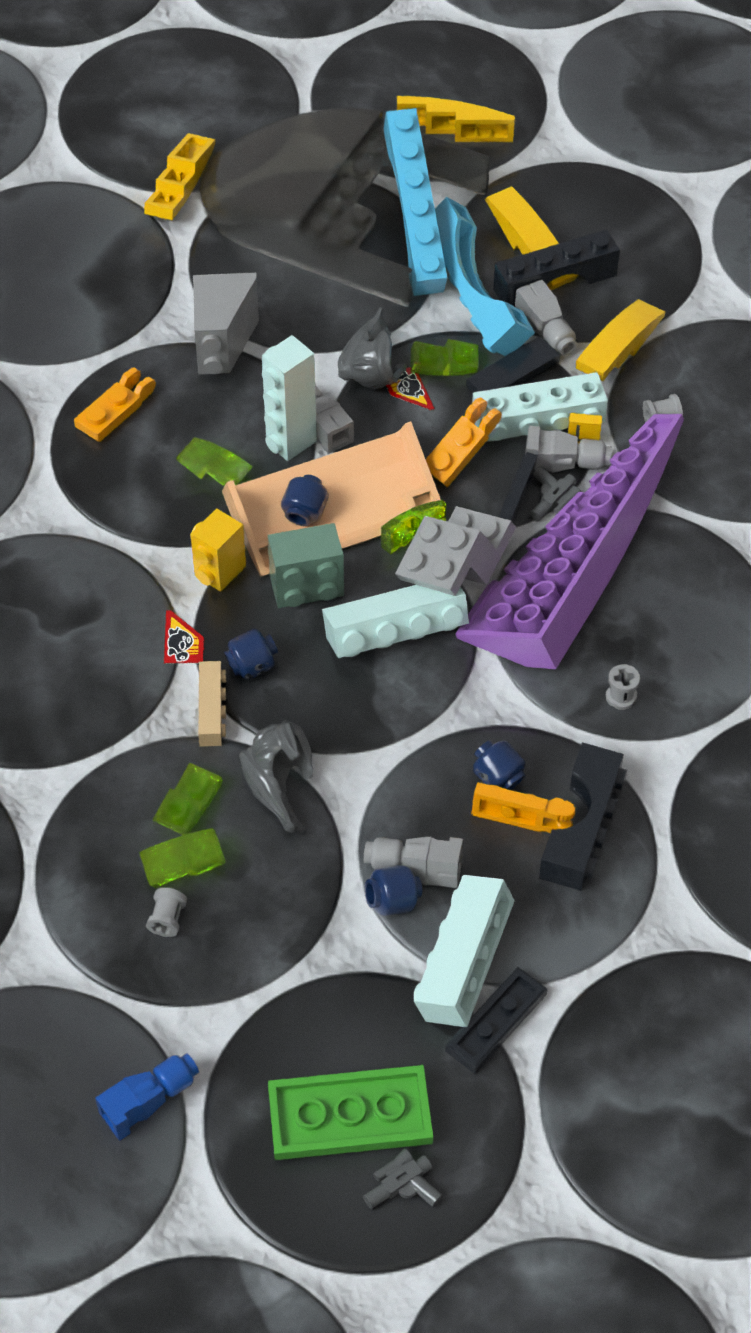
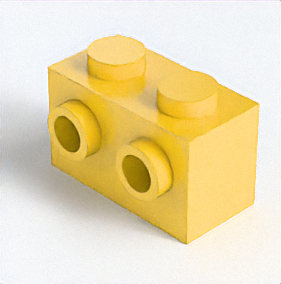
(218, 549)

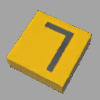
(585, 426)

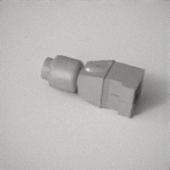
(545, 316)
(333, 424)
(560, 450)
(429, 859)

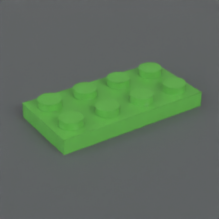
(349, 1112)

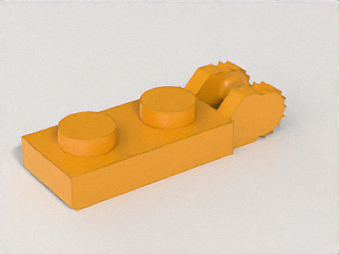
(114, 405)
(462, 442)
(521, 809)

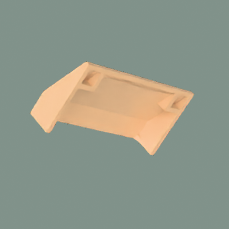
(364, 489)

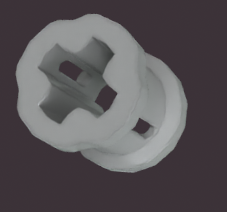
(667, 406)
(628, 684)
(166, 912)

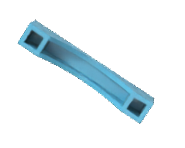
(416, 199)
(501, 324)

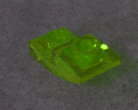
(453, 359)
(206, 457)
(403, 527)
(189, 800)
(182, 856)

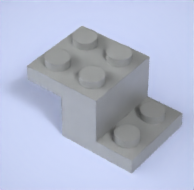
(455, 550)

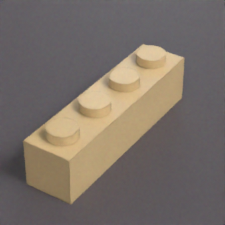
(210, 703)

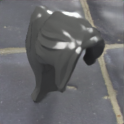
(368, 356)
(268, 765)

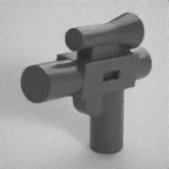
(553, 493)
(404, 1178)

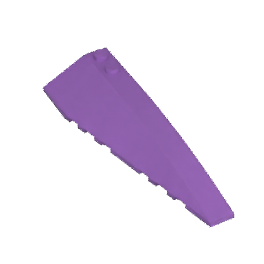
(557, 583)

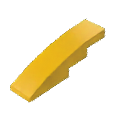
(463, 119)
(180, 177)
(523, 227)
(620, 339)

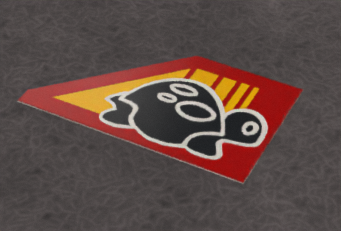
(411, 389)
(181, 641)

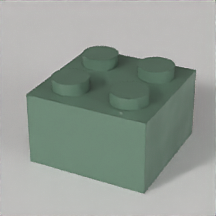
(306, 565)

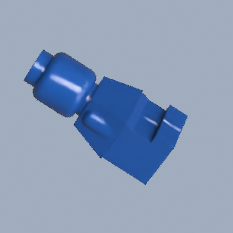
(142, 1094)

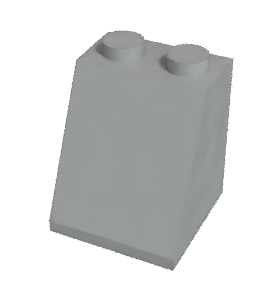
(223, 318)

